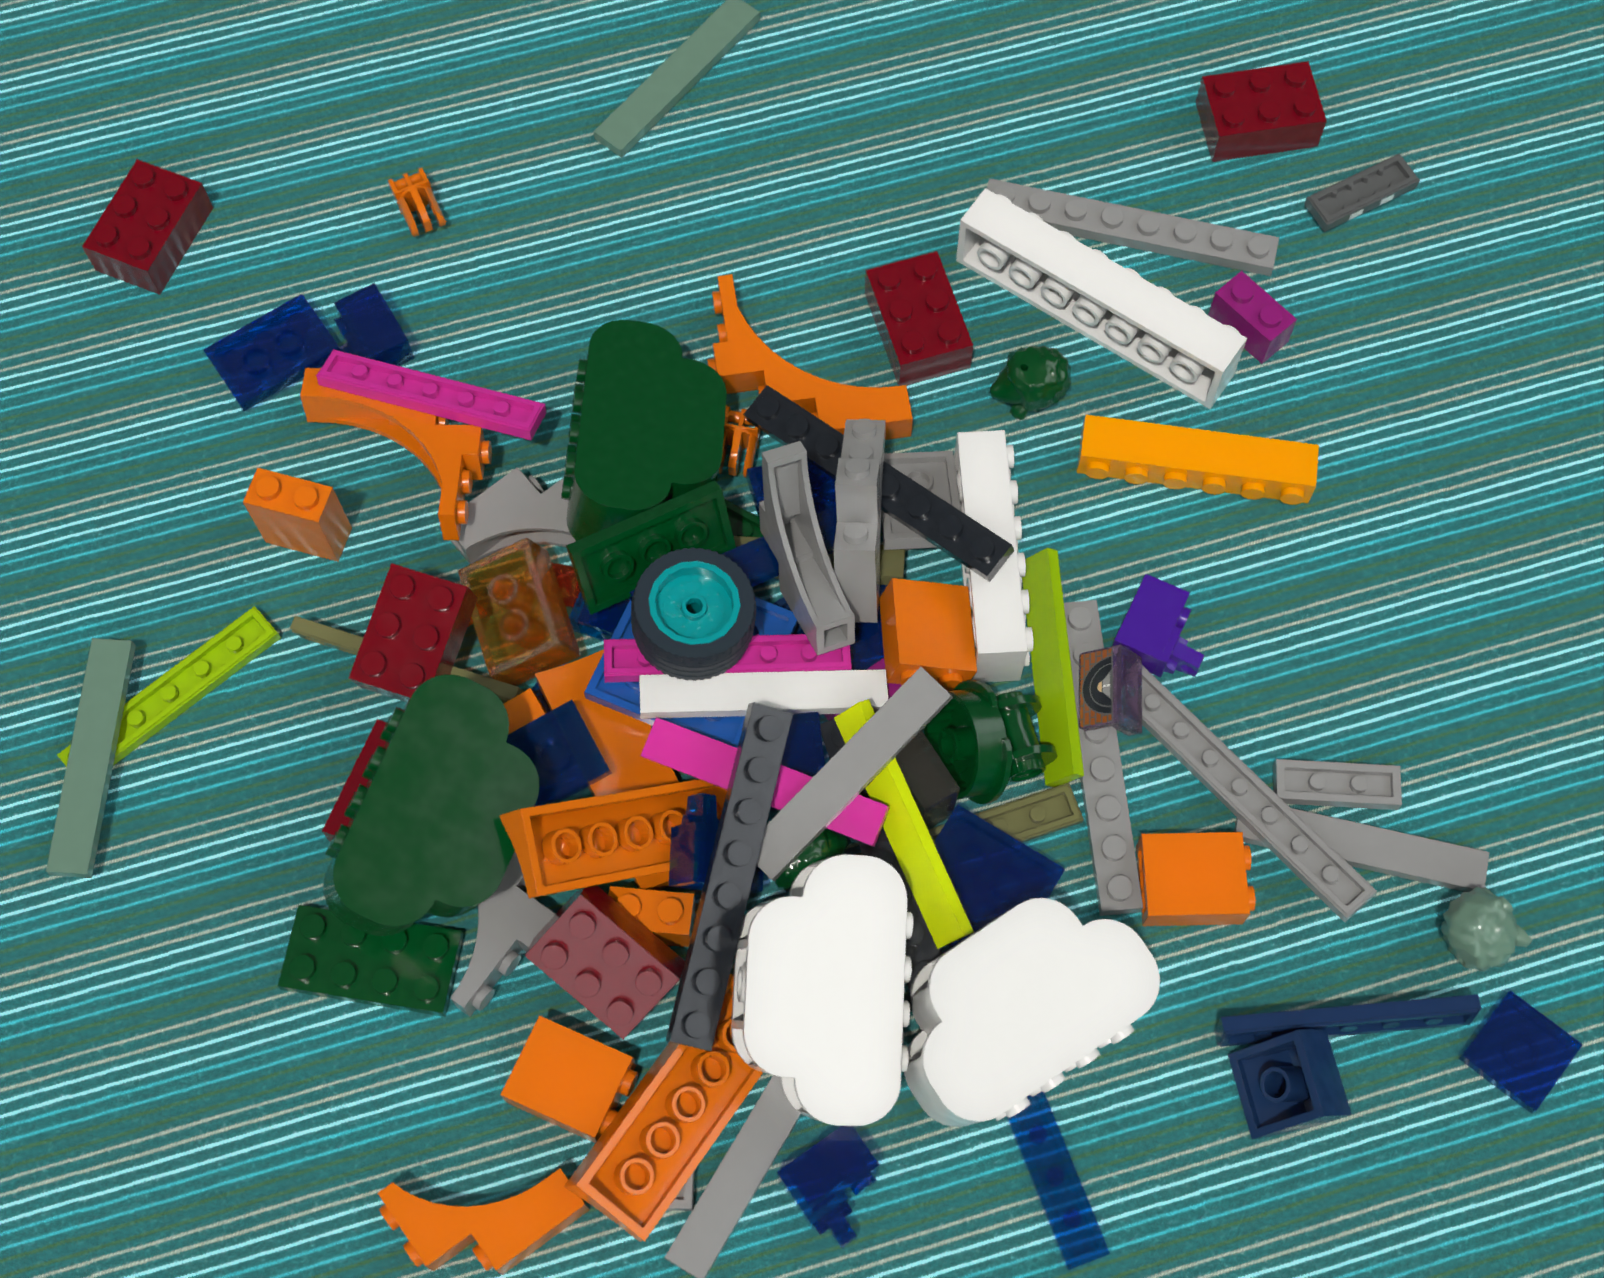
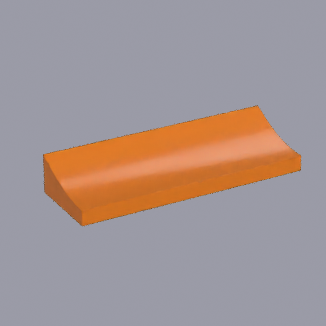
(616, 735)
(600, 836)
(665, 1130)

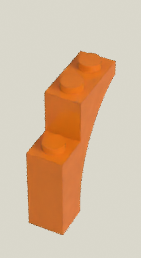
(503, 1229)

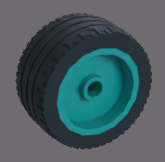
(693, 613)

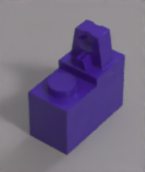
(1155, 627)

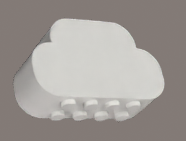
(826, 989)
(1022, 1008)

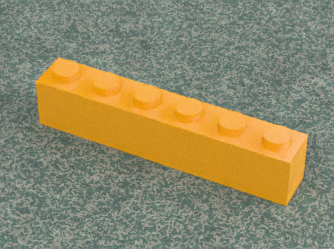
(1198, 459)

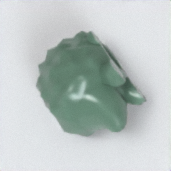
(1482, 930)

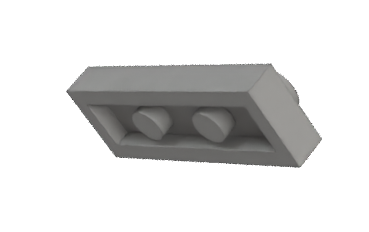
(1338, 784)

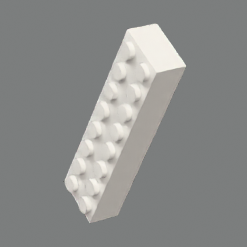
(1099, 298)

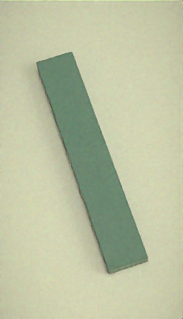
(676, 76)
(91, 758)

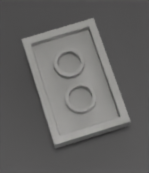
(934, 472)

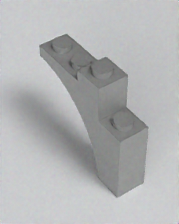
(514, 511)
(859, 516)
(796, 540)
(505, 927)

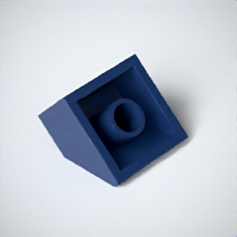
(1289, 1083)

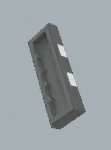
(1361, 192)

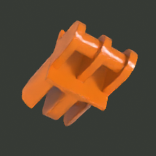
(414, 194)
(738, 438)

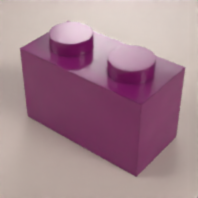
(1254, 315)

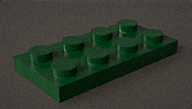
(616, 557)
(392, 971)

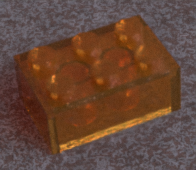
(519, 613)

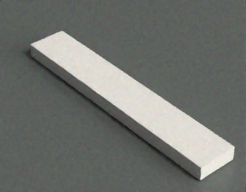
(788, 691)

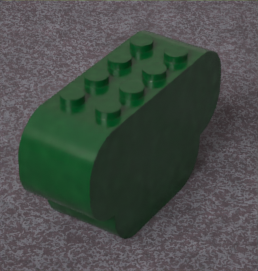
(642, 428)
(429, 817)

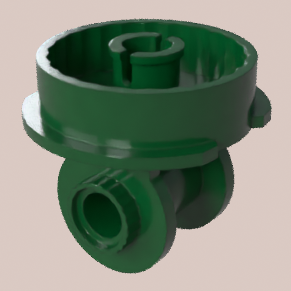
(988, 740)

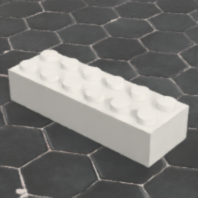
(999, 605)

